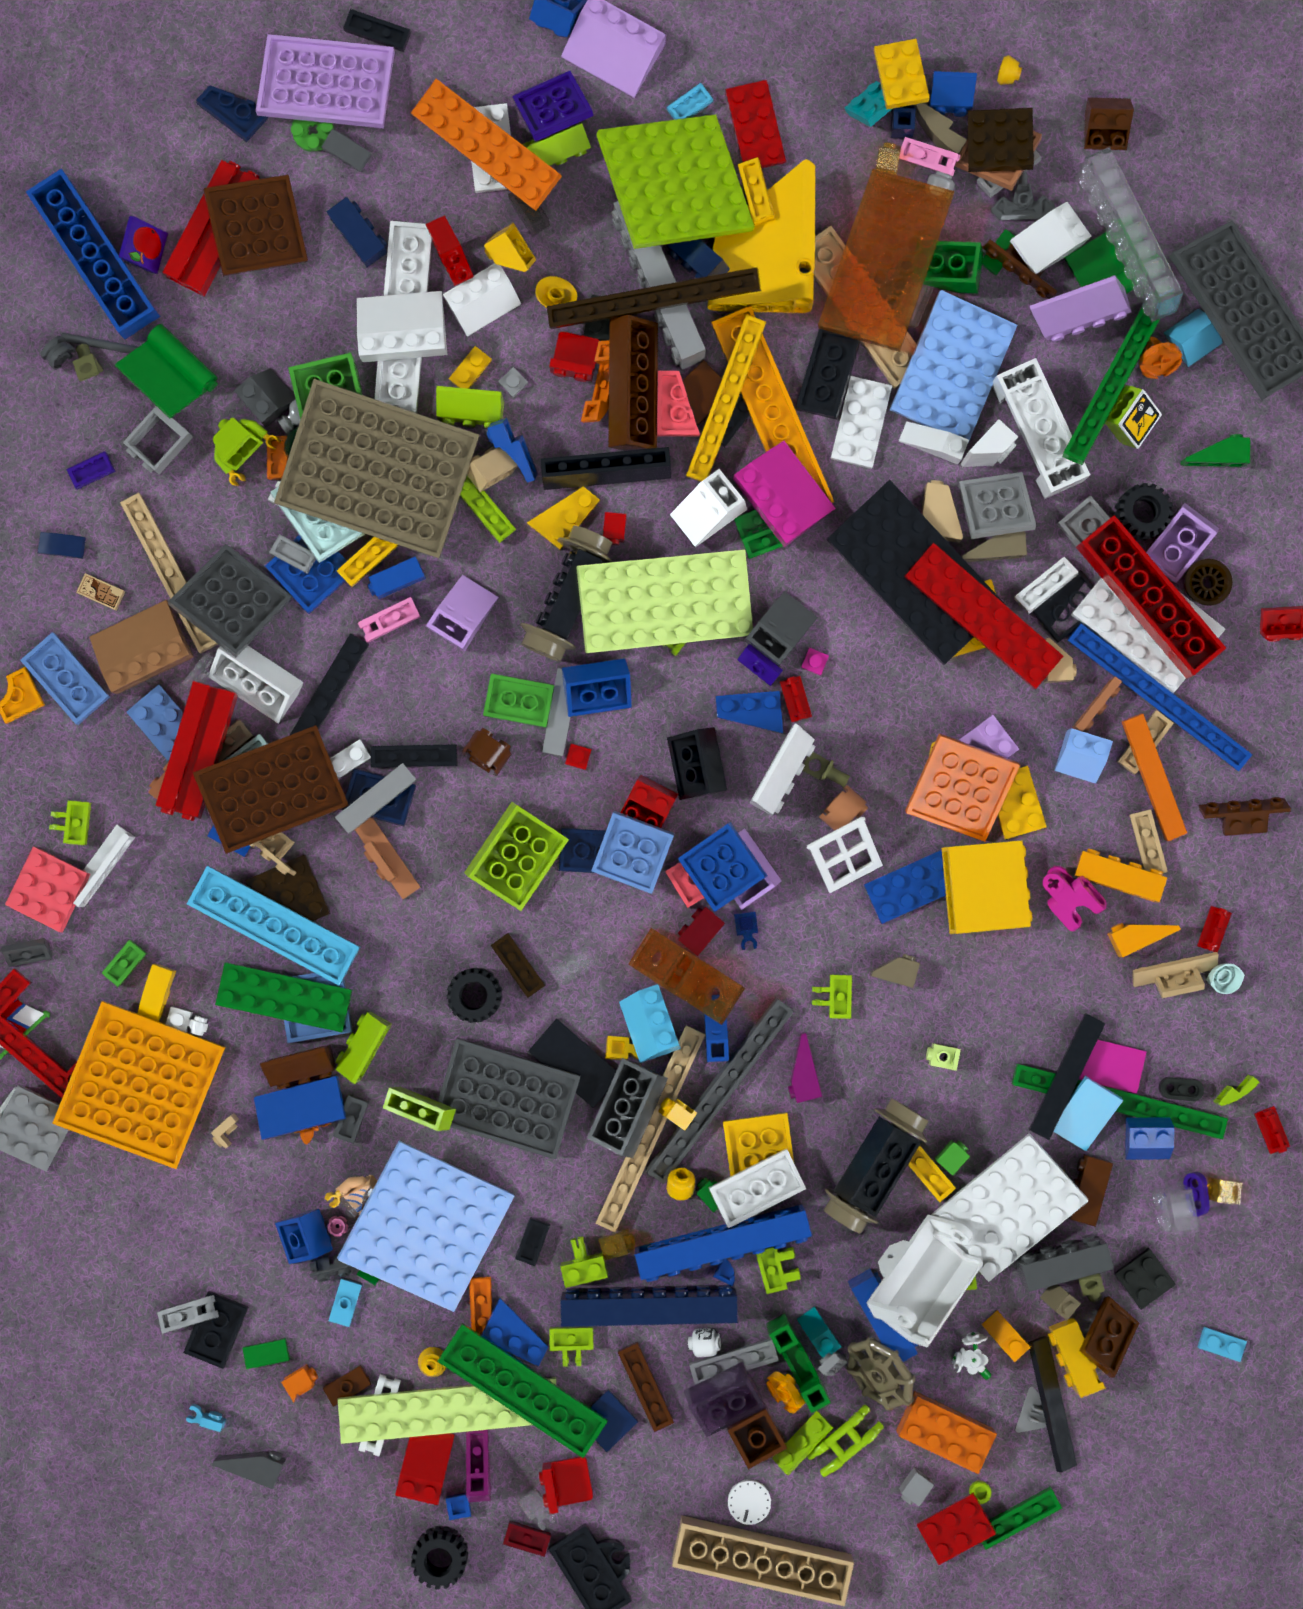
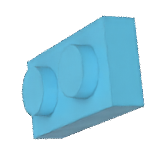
(1222, 1344)

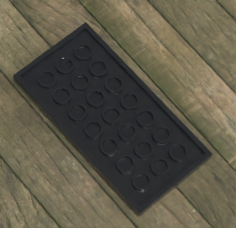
(882, 546)

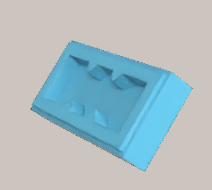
(690, 103)
(345, 1302)

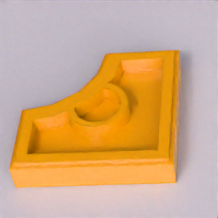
(21, 696)

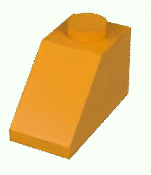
(1006, 1336)

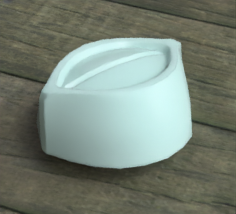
(1225, 978)

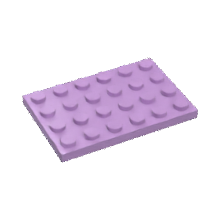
(325, 81)

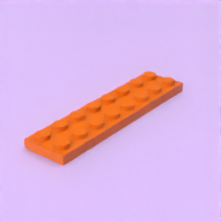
(486, 144)

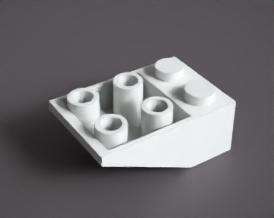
(708, 508)

